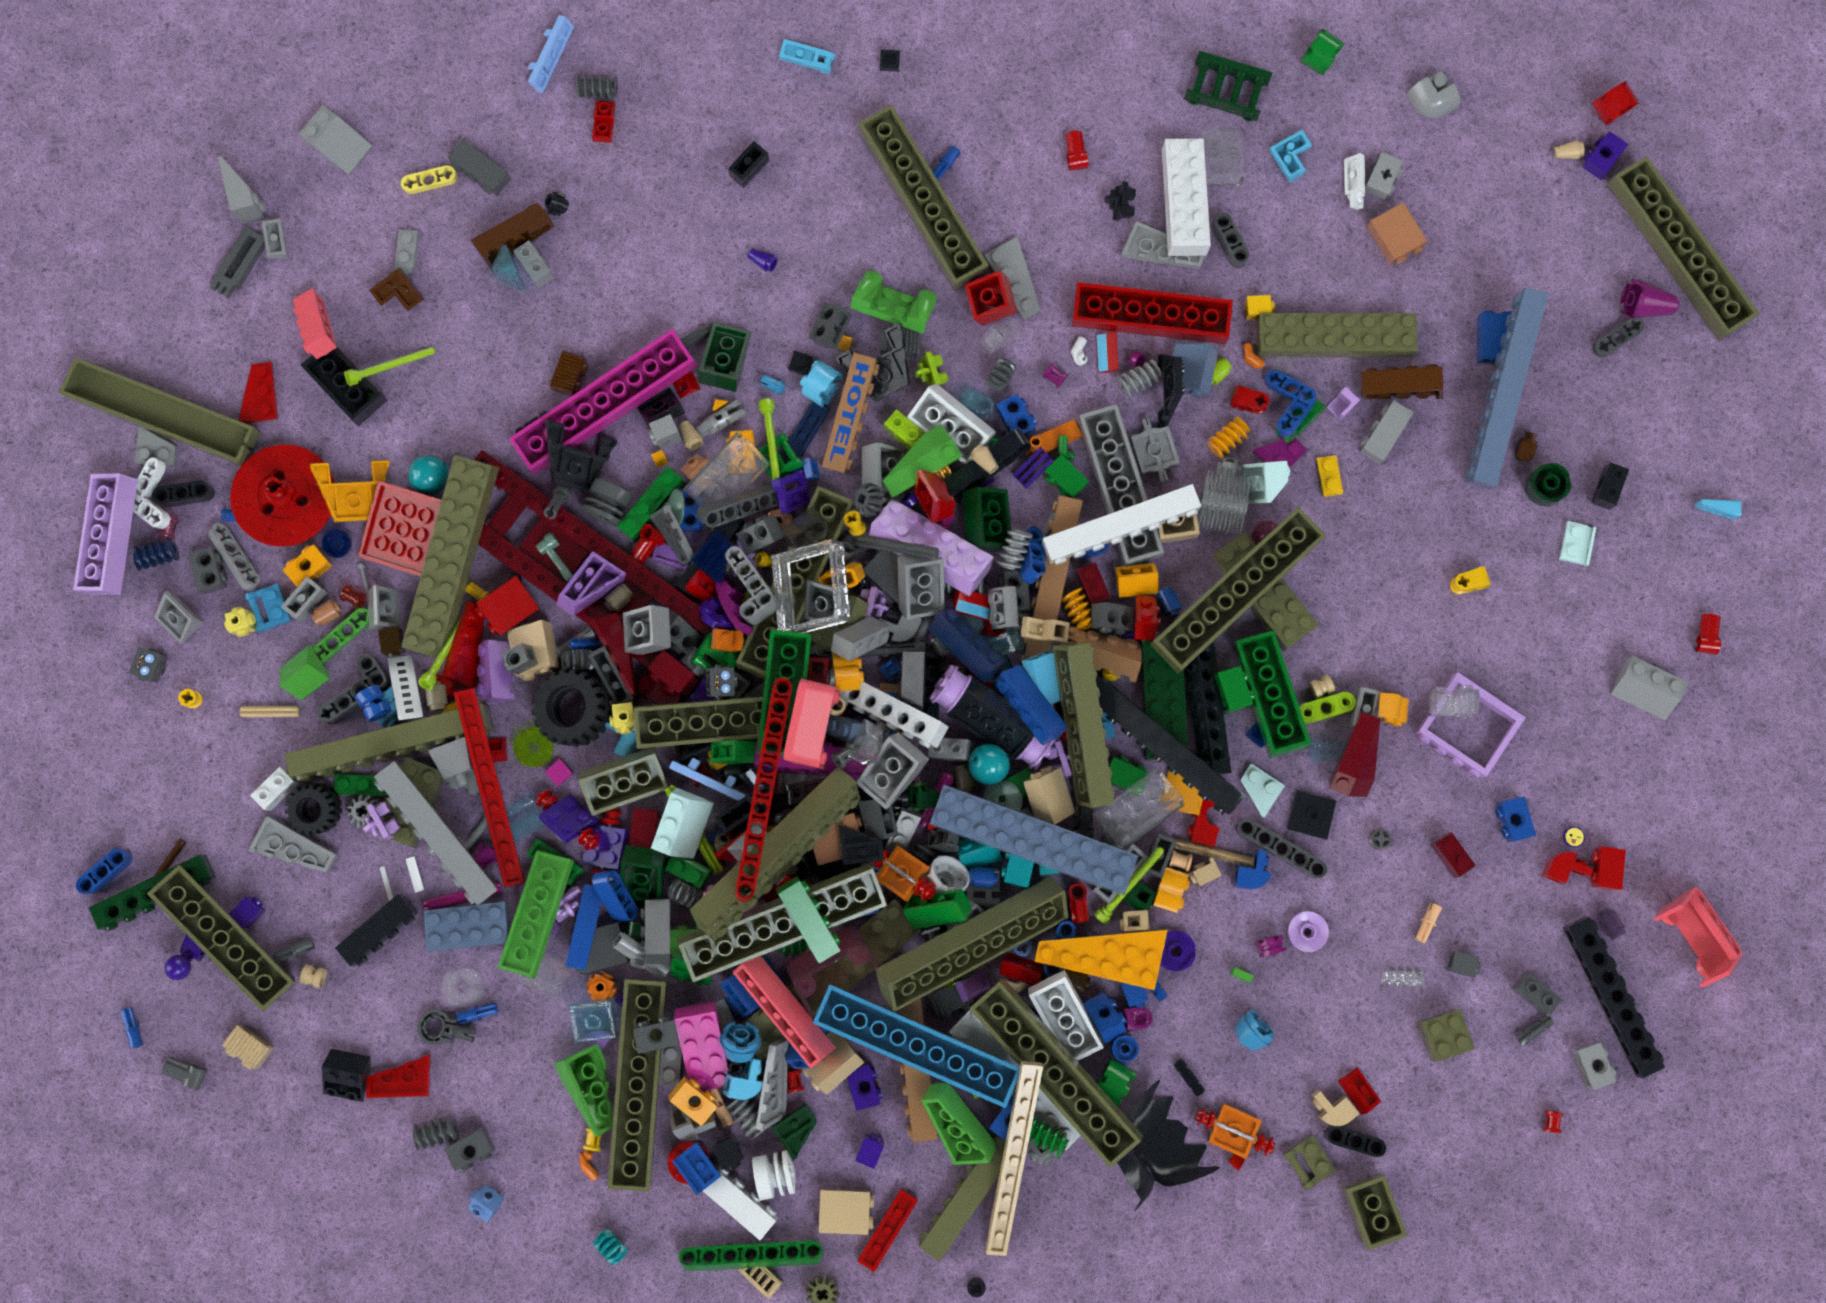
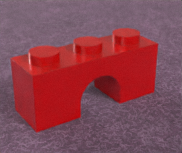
(1202, 831)

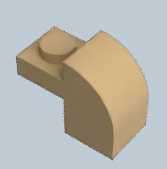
(1045, 630)
(1336, 1114)

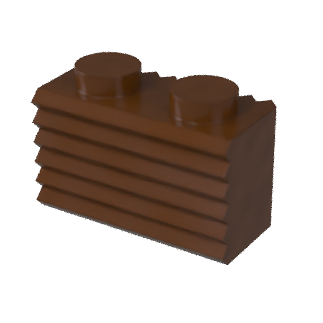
(569, 373)

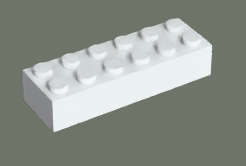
(1185, 197)

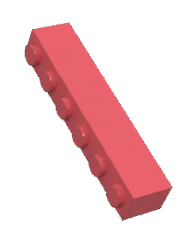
(784, 1010)

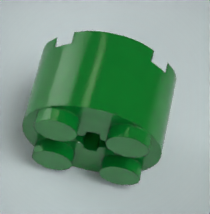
(1322, 52)
(1116, 1080)

